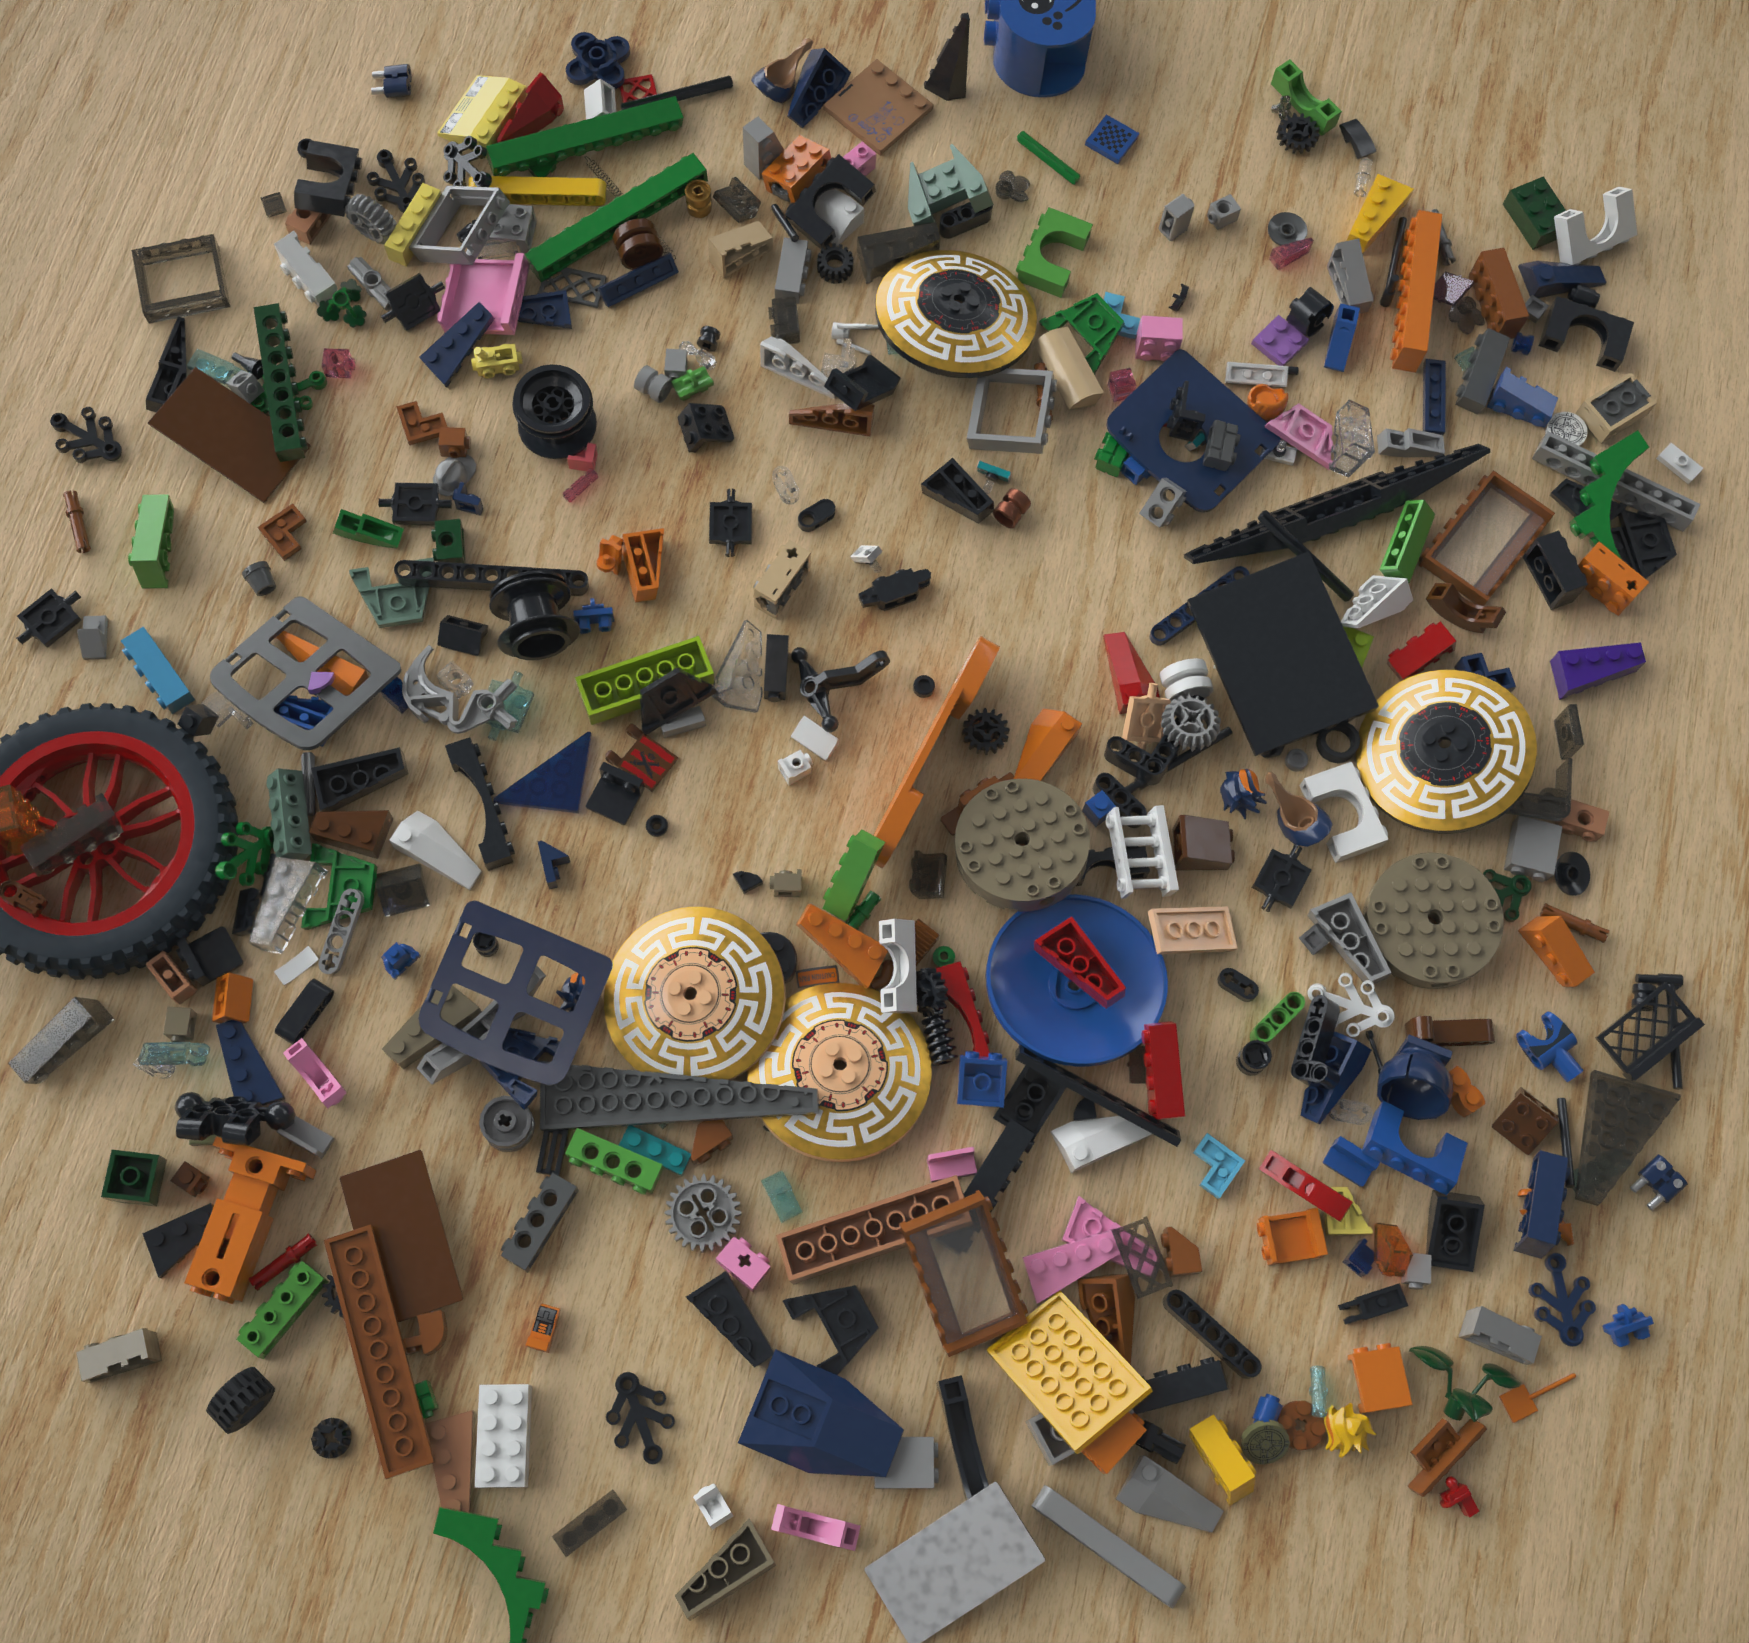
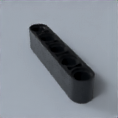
(1223, 1336)

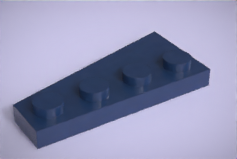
(451, 348)
(245, 1065)

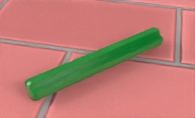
(1048, 157)

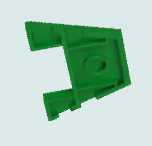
(1095, 324)
(346, 874)

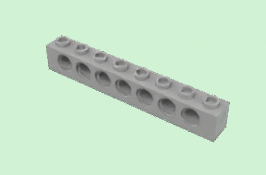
(1631, 488)

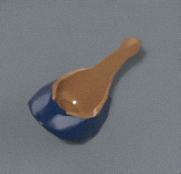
(778, 77)
(1299, 818)

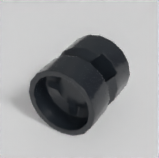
(1253, 1058)

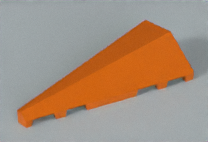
(347, 675)

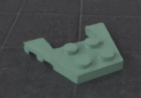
(393, 602)

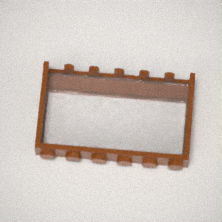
(1486, 538)
(965, 1273)

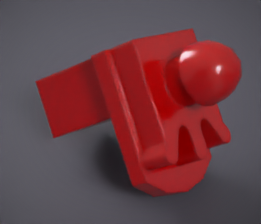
(1458, 1494)

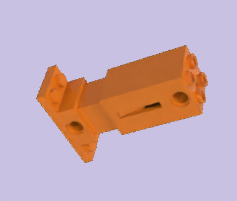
(241, 1220)

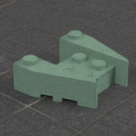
(945, 187)

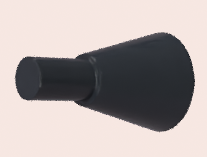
(251, 365)

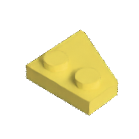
(1352, 1223)

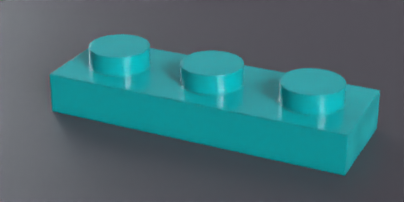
(649, 1146)

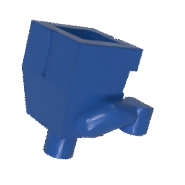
(399, 957)

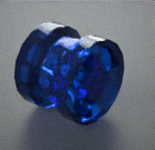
(1522, 343)

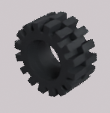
(835, 253)

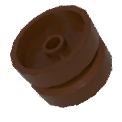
(637, 243)

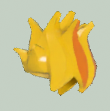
(1347, 1430)

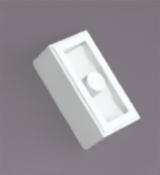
(815, 738)

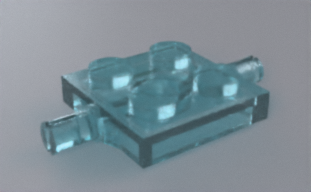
(516, 705)

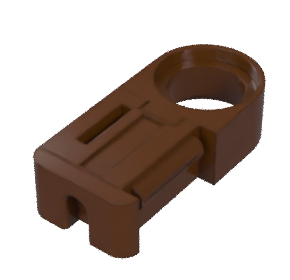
(24, 898)

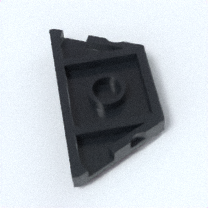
(1647, 540)
(671, 697)

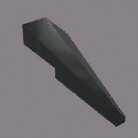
(950, 73)
(171, 368)

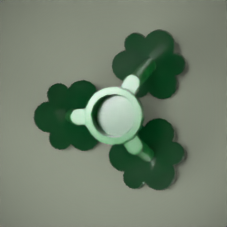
(341, 300)

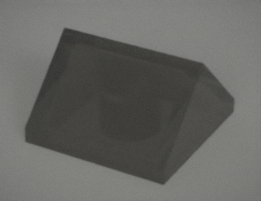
(402, 890)

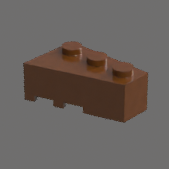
(353, 830)

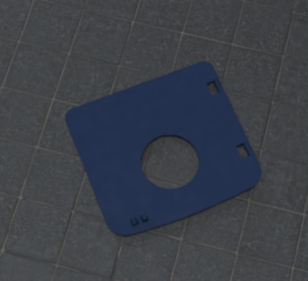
(1146, 410)

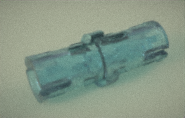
(1318, 1391)

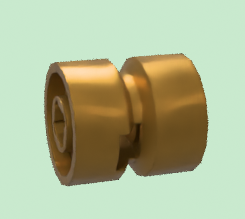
(698, 198)

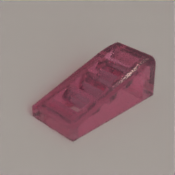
(1288, 253)

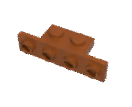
(951, 818)
(1441, 1451)

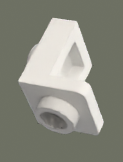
(713, 1506)

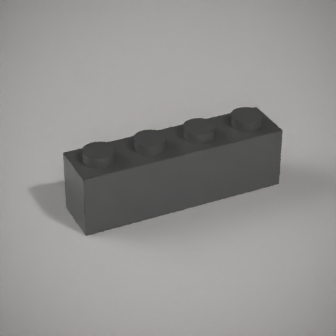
(1482, 370)

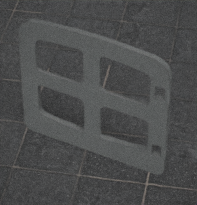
(339, 638)

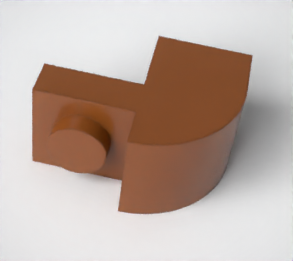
(432, 1334)

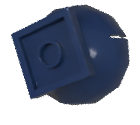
(1417, 1080)

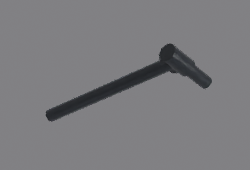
(1392, 278)
(1675, 981)

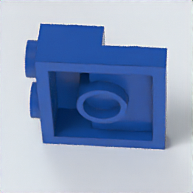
(982, 1079)

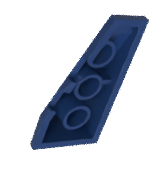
(818, 82)

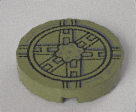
(1265, 1442)

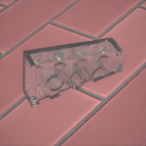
(284, 901)

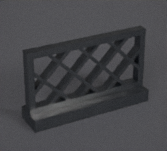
(1659, 1049)

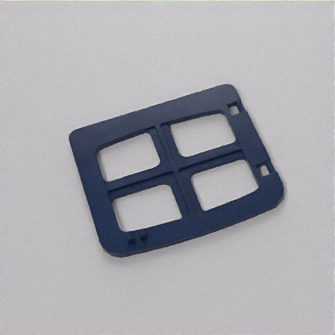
(514, 995)

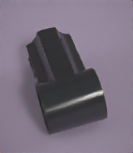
(1157, 1441)

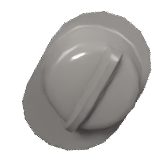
(452, 472)

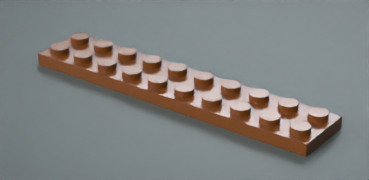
(379, 1352)

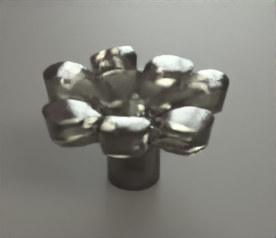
(1282, 107)

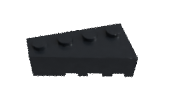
(354, 778)

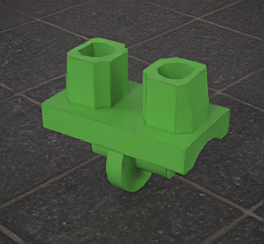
(692, 383)

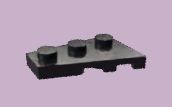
(1568, 496)

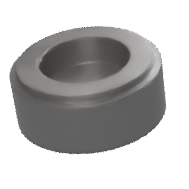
(1296, 760)

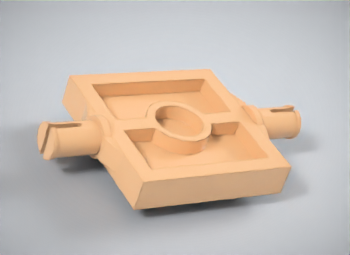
(1144, 718)

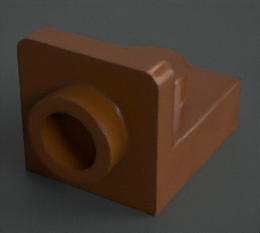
(190, 1179)

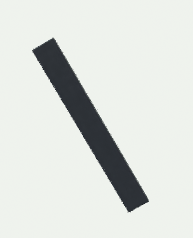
(1098, 1096)

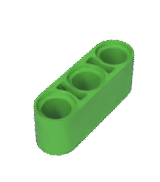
(1284, 1011)

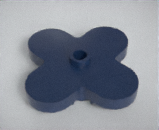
(597, 59)

